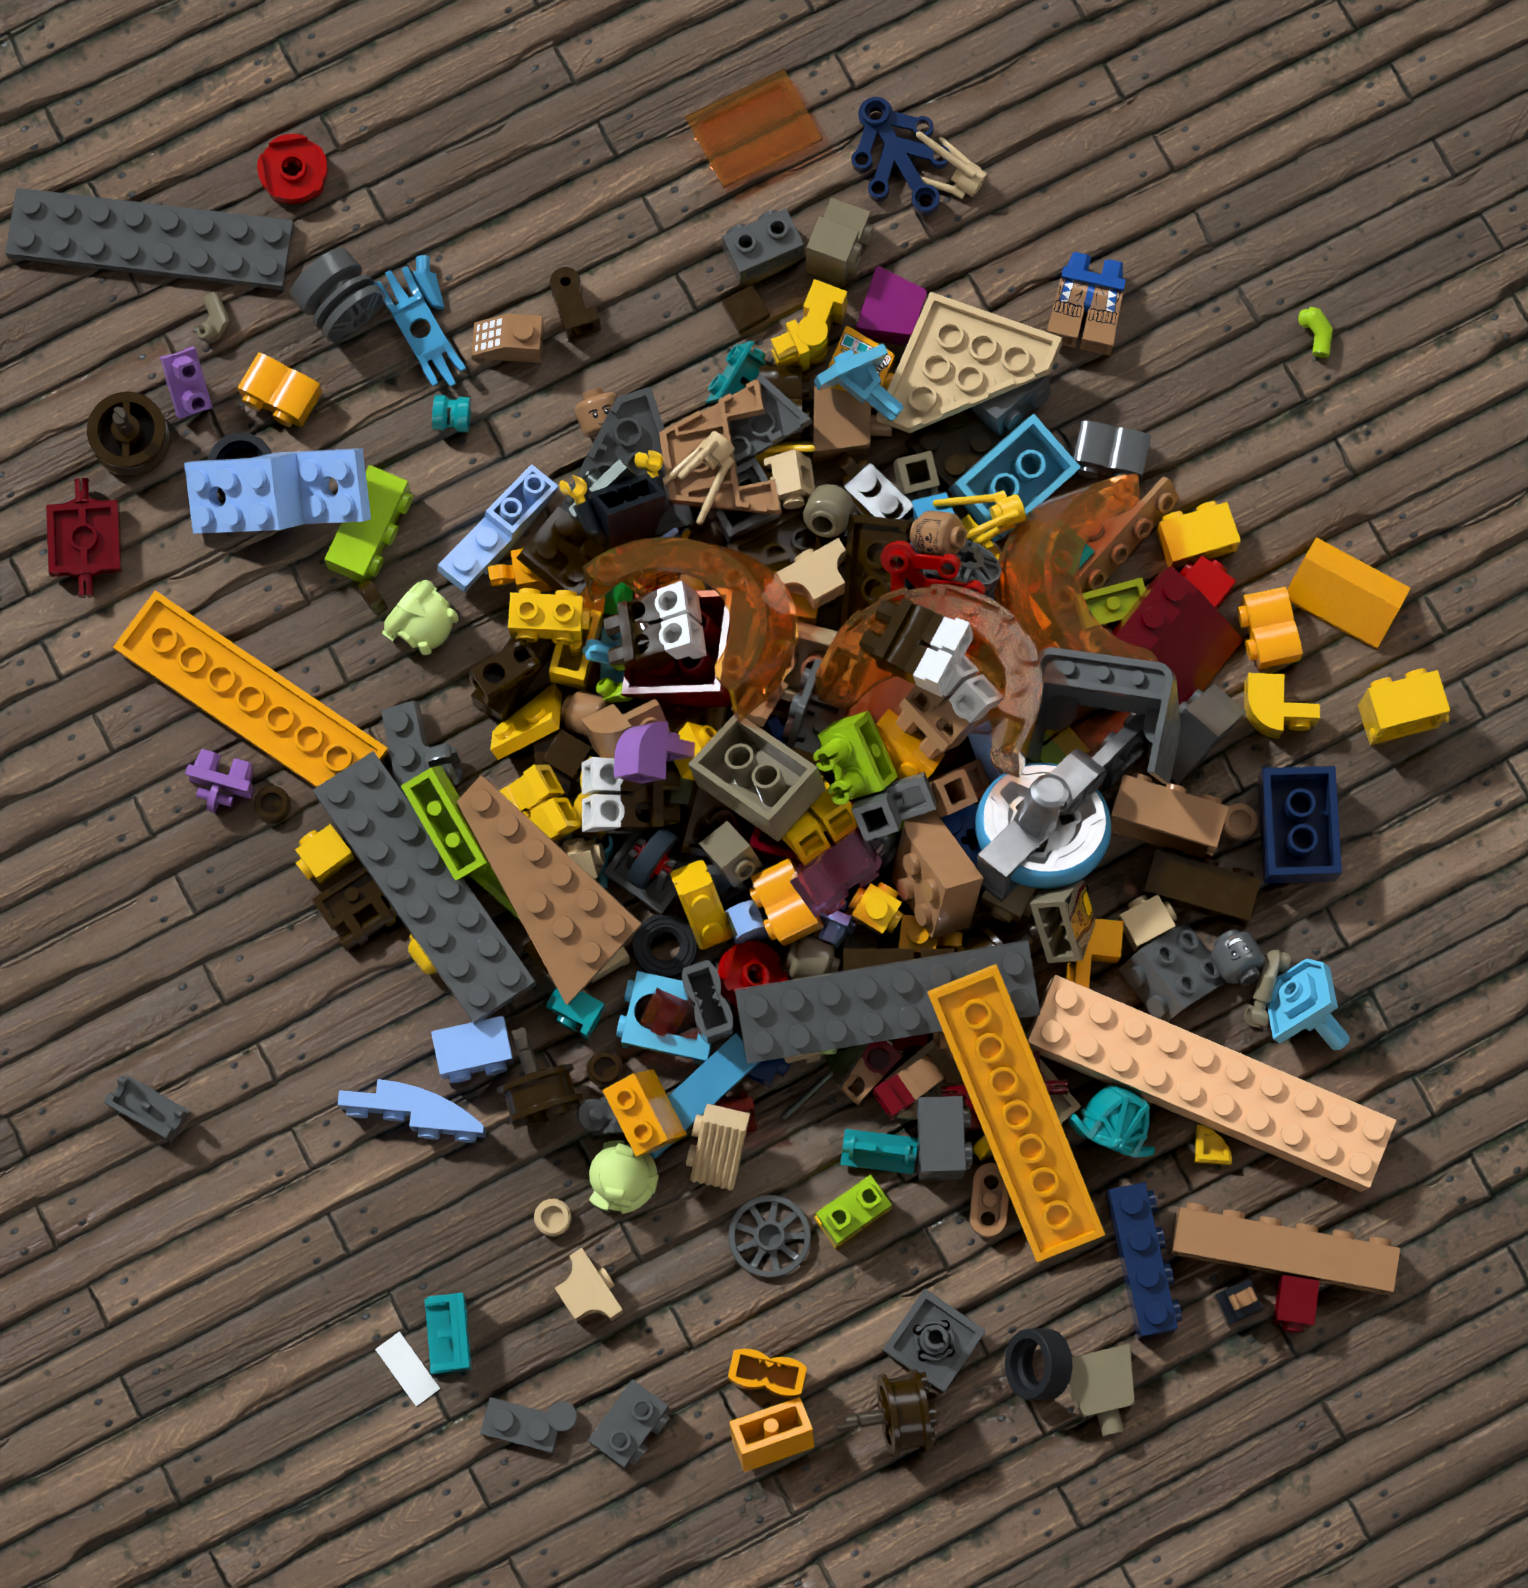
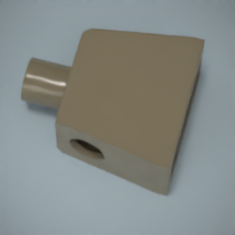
(1103, 1386)

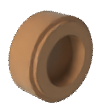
(1240, 822)

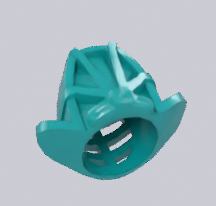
(1116, 1121)

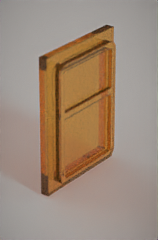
(753, 128)

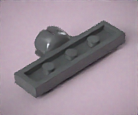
(409, 745)

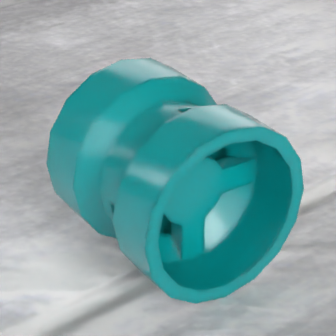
(459, 415)

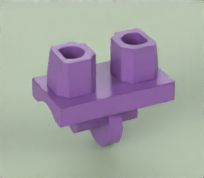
(186, 382)
(205, 773)

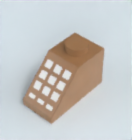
(509, 338)

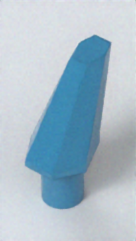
(427, 282)

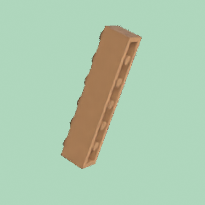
(1285, 1250)

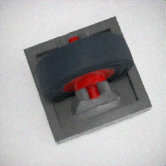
(645, 867)

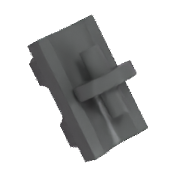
(598, 1117)

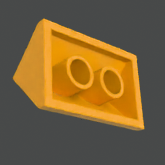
(1346, 593)

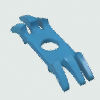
(416, 309)

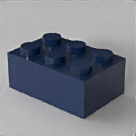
(1299, 824)

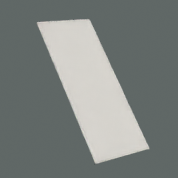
(407, 1368)

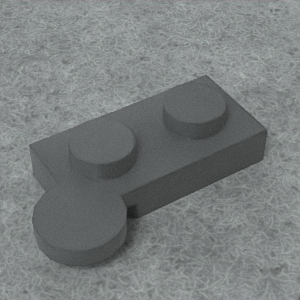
(527, 1425)

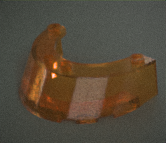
(1043, 564)
(759, 606)
(997, 649)

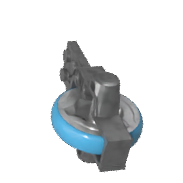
(1060, 816)

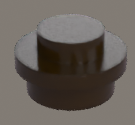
(605, 1069)

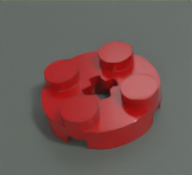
(297, 188)
(742, 959)

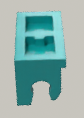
(448, 1333)

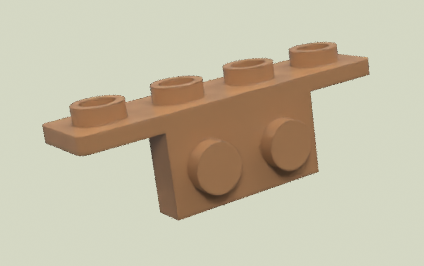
(1122, 534)

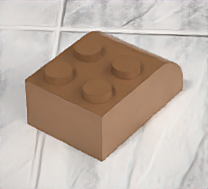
(935, 876)

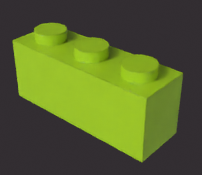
(359, 545)
(438, 810)

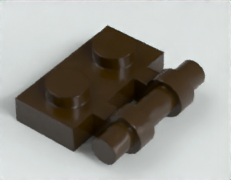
(348, 899)

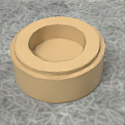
(552, 1217)

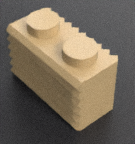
(719, 1146)

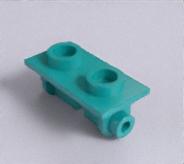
(741, 364)
(879, 1151)

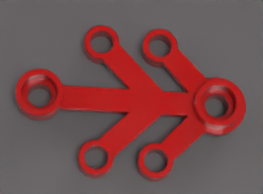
(914, 562)

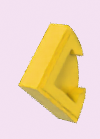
(1210, 1147)

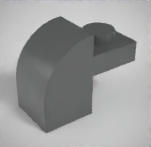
(884, 810)

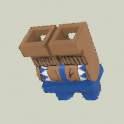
(1092, 294)

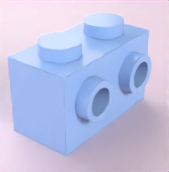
(472, 1049)

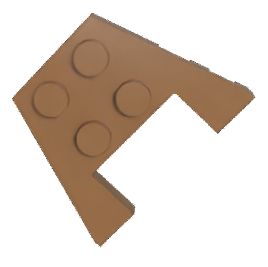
(686, 435)

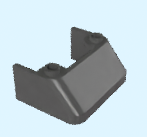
(1111, 684)

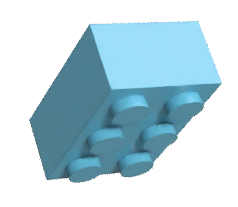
(1023, 464)

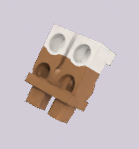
(952, 716)

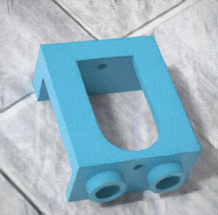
(638, 1036)

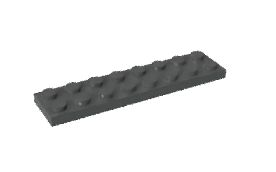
(149, 239)
(419, 887)
(870, 1002)

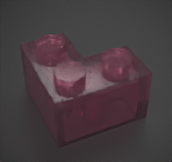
(829, 876)

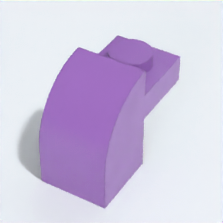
(644, 752)

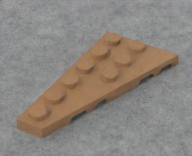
(559, 903)

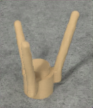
(967, 175)
(711, 452)

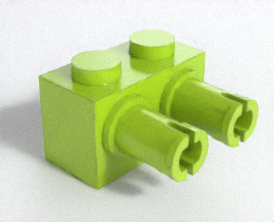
(856, 756)

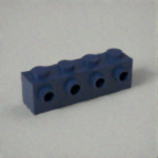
(1141, 1260)

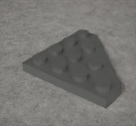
(629, 429)

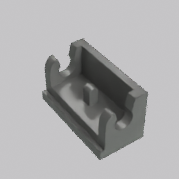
(147, 1108)

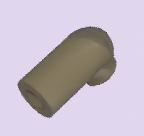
(217, 320)

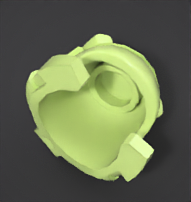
(421, 618)
(621, 1178)

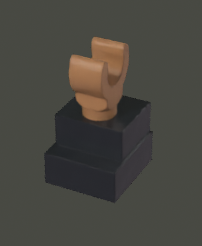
(1238, 1302)

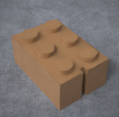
(1167, 816)

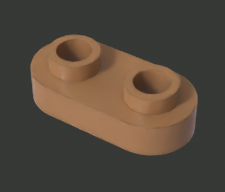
(988, 1201)

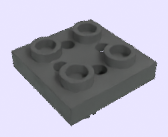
(928, 1313)

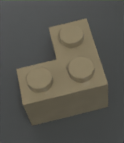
(838, 241)

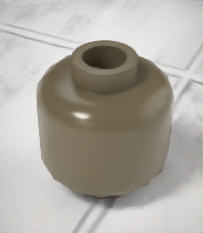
(828, 510)
(811, 958)

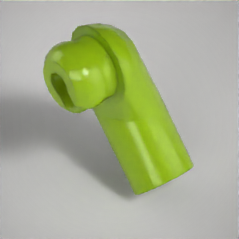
(1320, 327)
(611, 691)

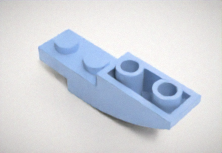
(499, 529)
(428, 1112)

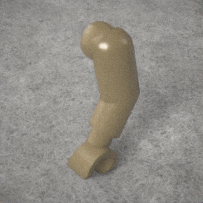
(1275, 961)

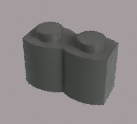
(1110, 450)
(711, 1010)

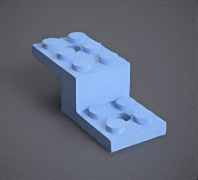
(277, 491)

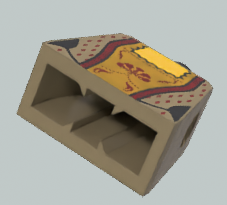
(1064, 921)

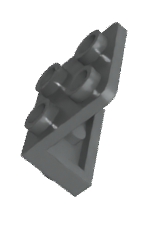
(809, 716)
(1172, 973)

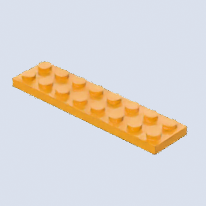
(243, 692)
(1016, 1112)

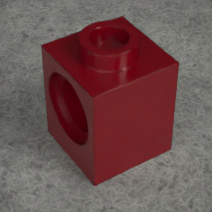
(1295, 1303)

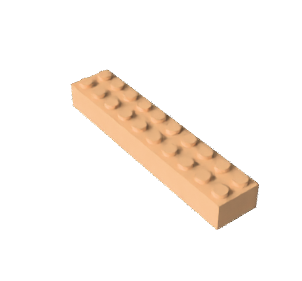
(1210, 1084)

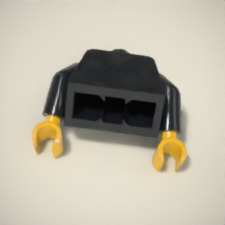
(625, 509)

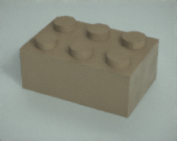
(757, 776)

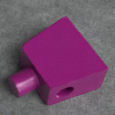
(891, 308)

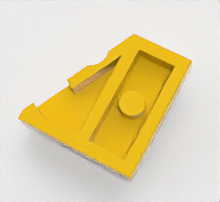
(529, 723)

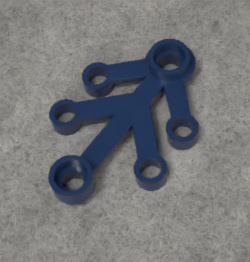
(896, 150)

